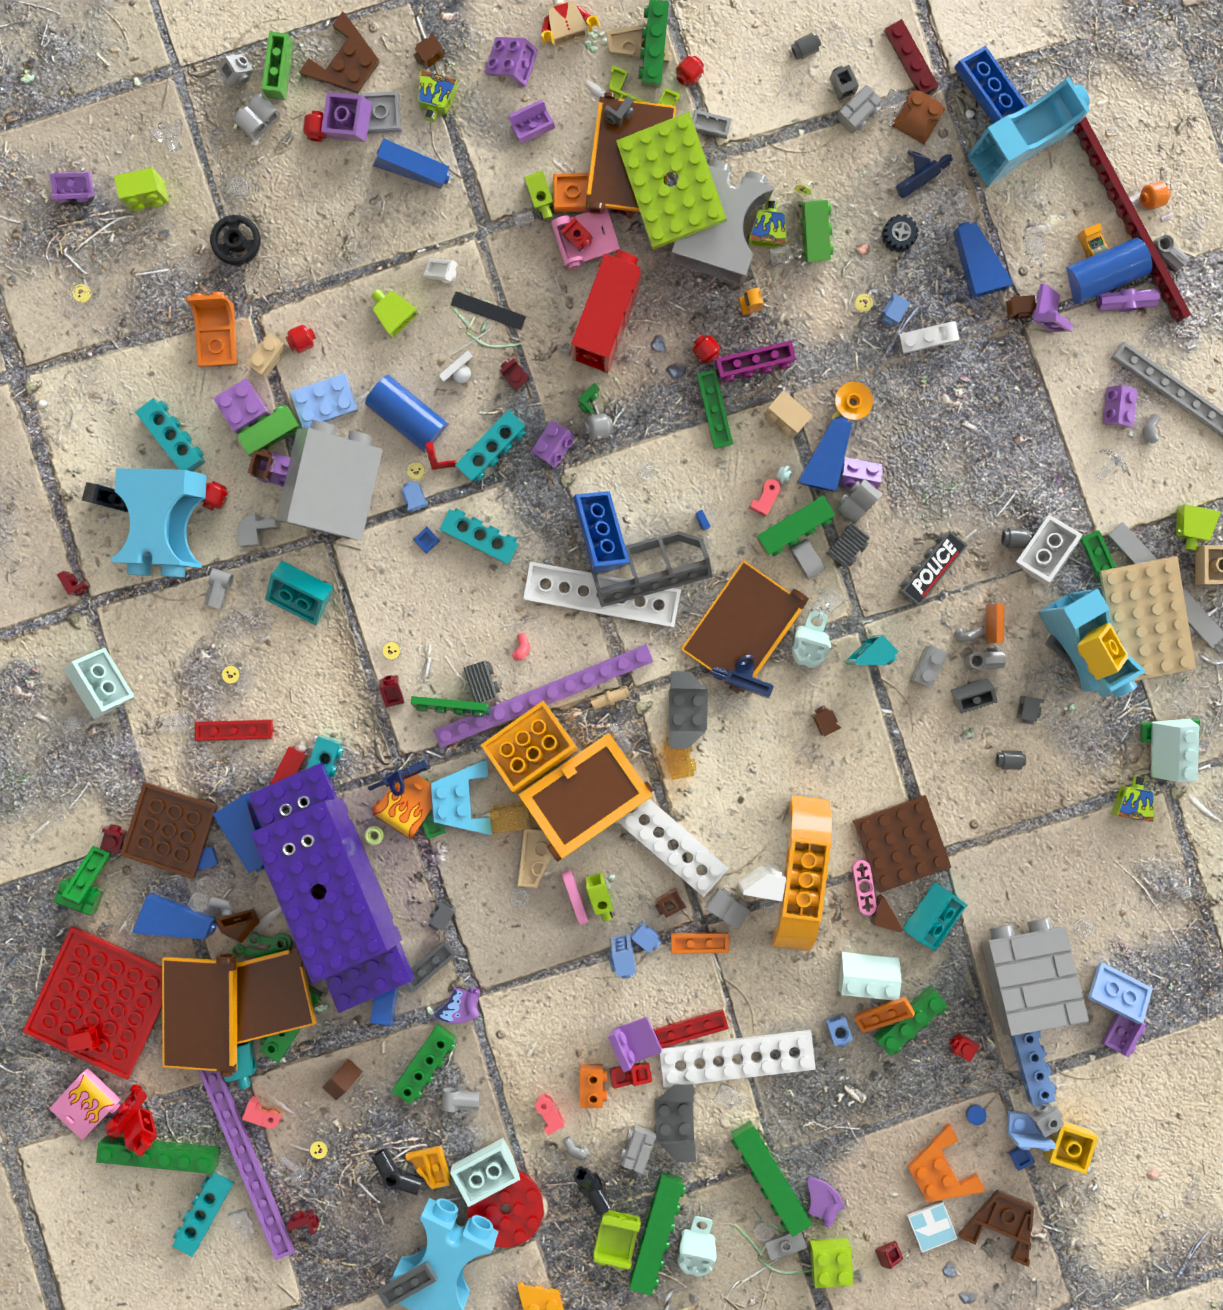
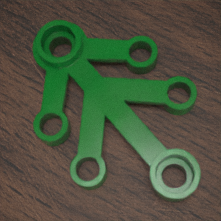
(264, 940)

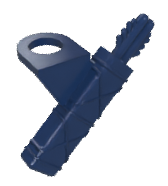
(923, 172)
(743, 677)
(400, 775)

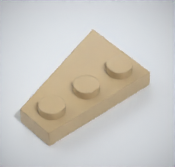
(629, 42)
(533, 857)

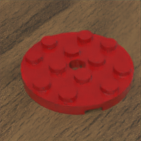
(522, 1219)

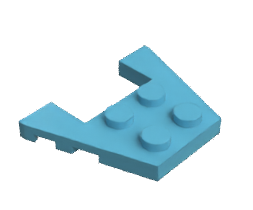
(452, 799)

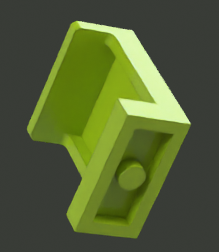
(616, 1239)

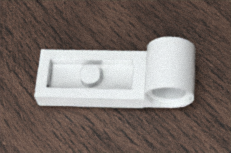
(929, 337)

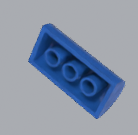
(989, 85)
(1109, 270)
(405, 412)
(601, 531)

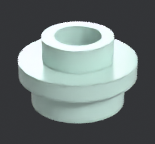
(784, 475)

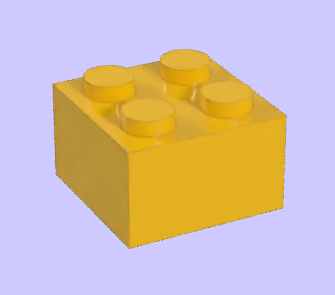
(1102, 651)
(1073, 1147)

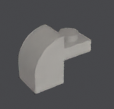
(250, 529)

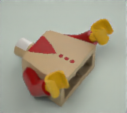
(566, 23)

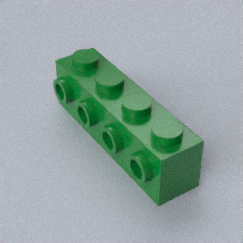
(655, 37)
(795, 525)
(926, 1007)
(278, 1044)
(423, 1064)

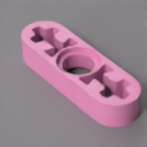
(866, 872)
(575, 897)

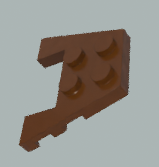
(351, 64)
(1006, 1216)

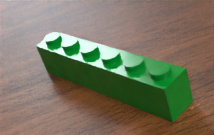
(160, 1155)
(771, 1179)
(656, 1233)

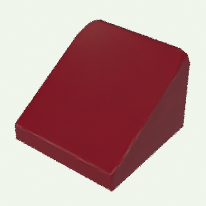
(889, 1255)

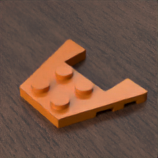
(936, 1176)

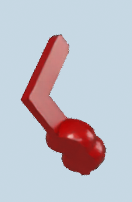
(430, 449)

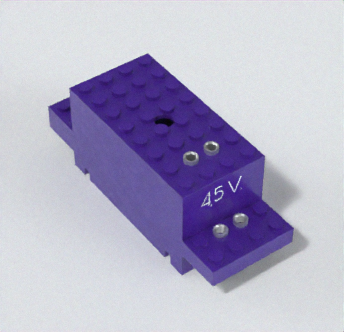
(351, 930)

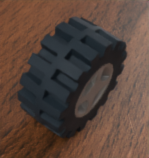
(906, 230)

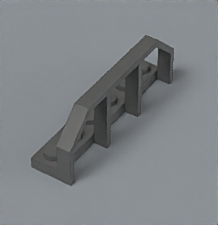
(658, 581)

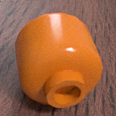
(1155, 195)

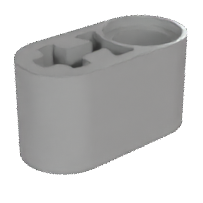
(807, 559)

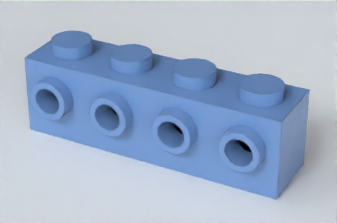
(622, 956)
(1033, 1068)

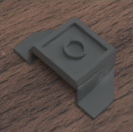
(686, 710)
(676, 1122)

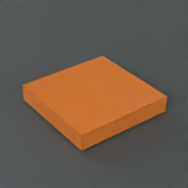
(570, 192)
(995, 623)

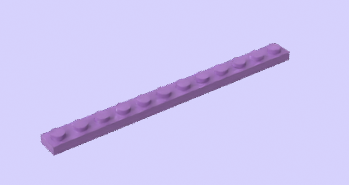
(549, 693)
(247, 1163)

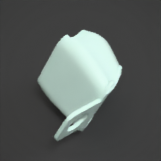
(811, 643)
(697, 1249)

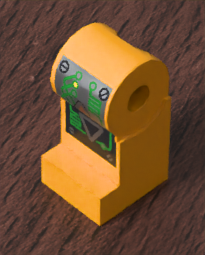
(1092, 240)
(751, 301)

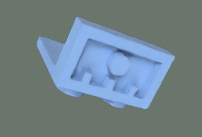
(1025, 1134)

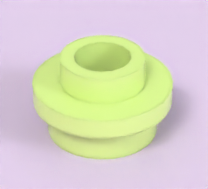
(369, 839)

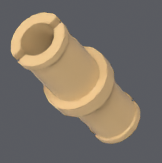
(610, 697)

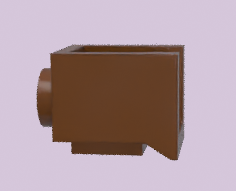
(428, 51)
(1021, 307)
(257, 457)
(825, 720)
(674, 895)

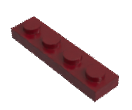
(911, 57)

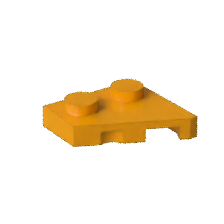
(431, 1166)
(539, 1298)

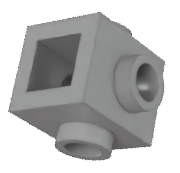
(235, 69)
(1047, 1119)

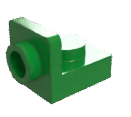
(591, 395)

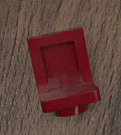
(301, 1219)

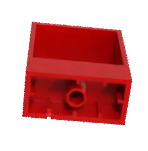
(606, 311)

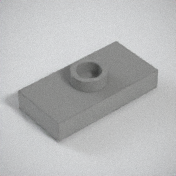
(711, 124)
(784, 1245)

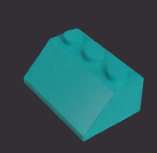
(298, 592)
(874, 651)
(934, 917)

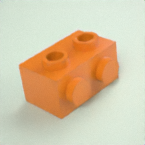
(591, 1085)

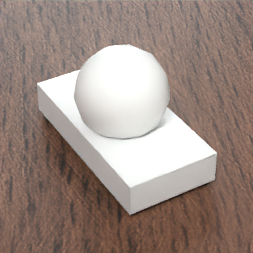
(441, 270)
(459, 371)

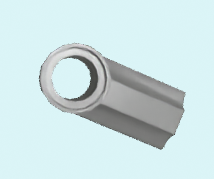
(1171, 253)
(219, 584)
(986, 660)
(455, 1099)

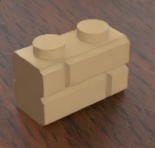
(266, 355)

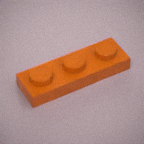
(699, 942)
(884, 1015)

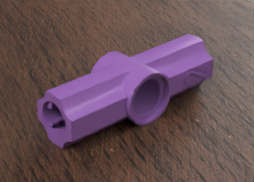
(1128, 300)

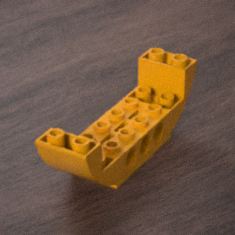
(804, 873)

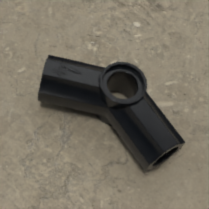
(386, 1166)
(593, 1189)

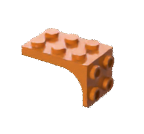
(214, 329)

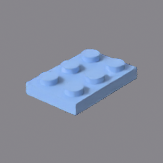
(324, 400)
(1120, 993)

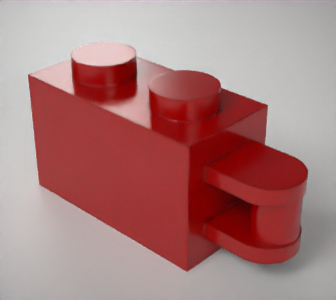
(140, 1132)

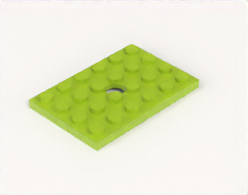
(679, 209)

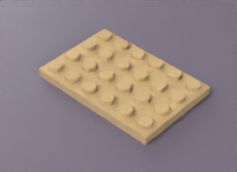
(1150, 615)

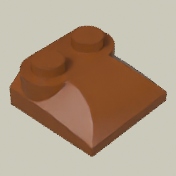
(919, 116)

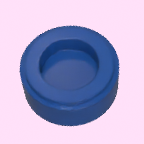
(976, 1114)

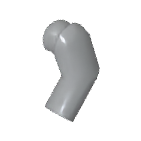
(1150, 430)
(970, 636)
(224, 905)
(578, 1153)

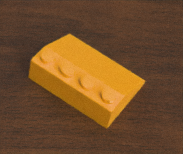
(529, 747)

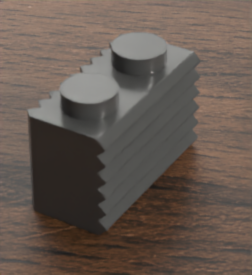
(848, 545)
(481, 681)
(974, 696)

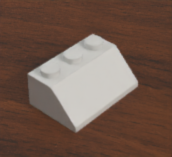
(1049, 550)
(764, 883)

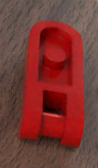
(126, 1111)

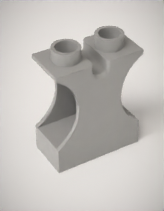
(722, 248)

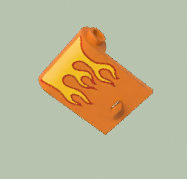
(406, 811)

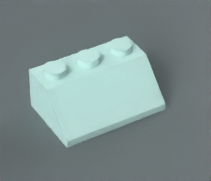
(98, 683)
(1175, 750)
(869, 976)
(485, 1172)

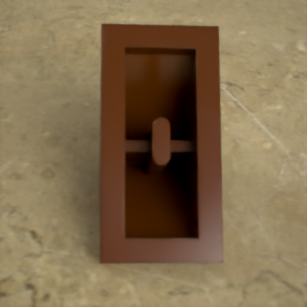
(884, 916)
(238, 925)
(342, 1079)

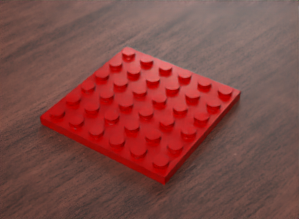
(102, 989)

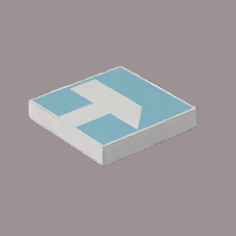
(932, 1226)

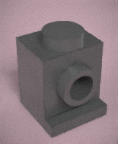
(847, 76)
(1029, 709)
(441, 915)

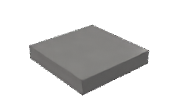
(385, 111)

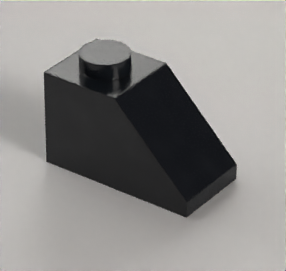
(103, 496)

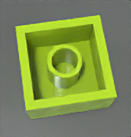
(141, 189)
(831, 1263)

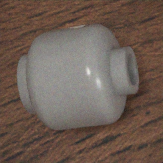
(598, 426)

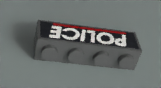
(932, 568)

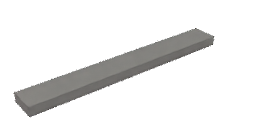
(1169, 387)
(1138, 553)

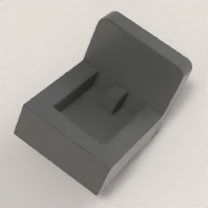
(624, 112)

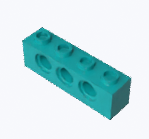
(149, 415)
(506, 422)
(450, 527)
(332, 748)
(185, 1239)

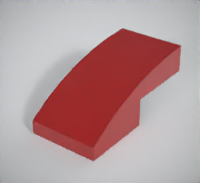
(638, 1075)

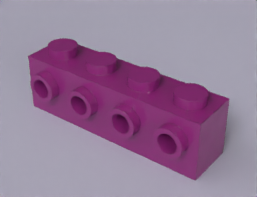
(755, 361)

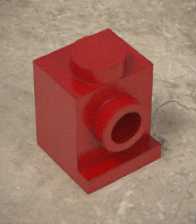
(580, 242)
(83, 1040)

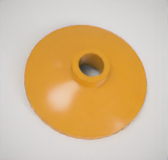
(857, 392)

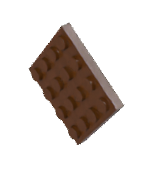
(169, 830)
(902, 843)

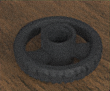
(221, 250)

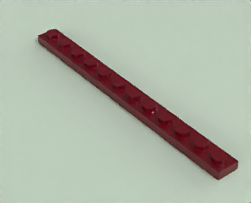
(1130, 217)

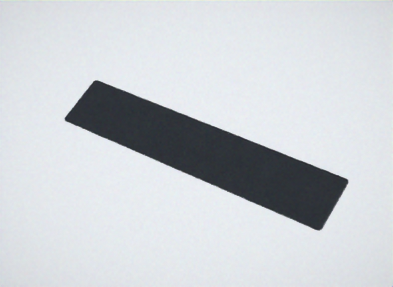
(488, 310)

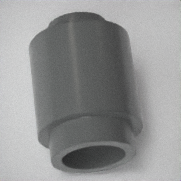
(806, 46)
(1016, 538)
(1010, 760)

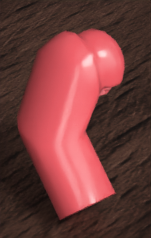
(523, 648)

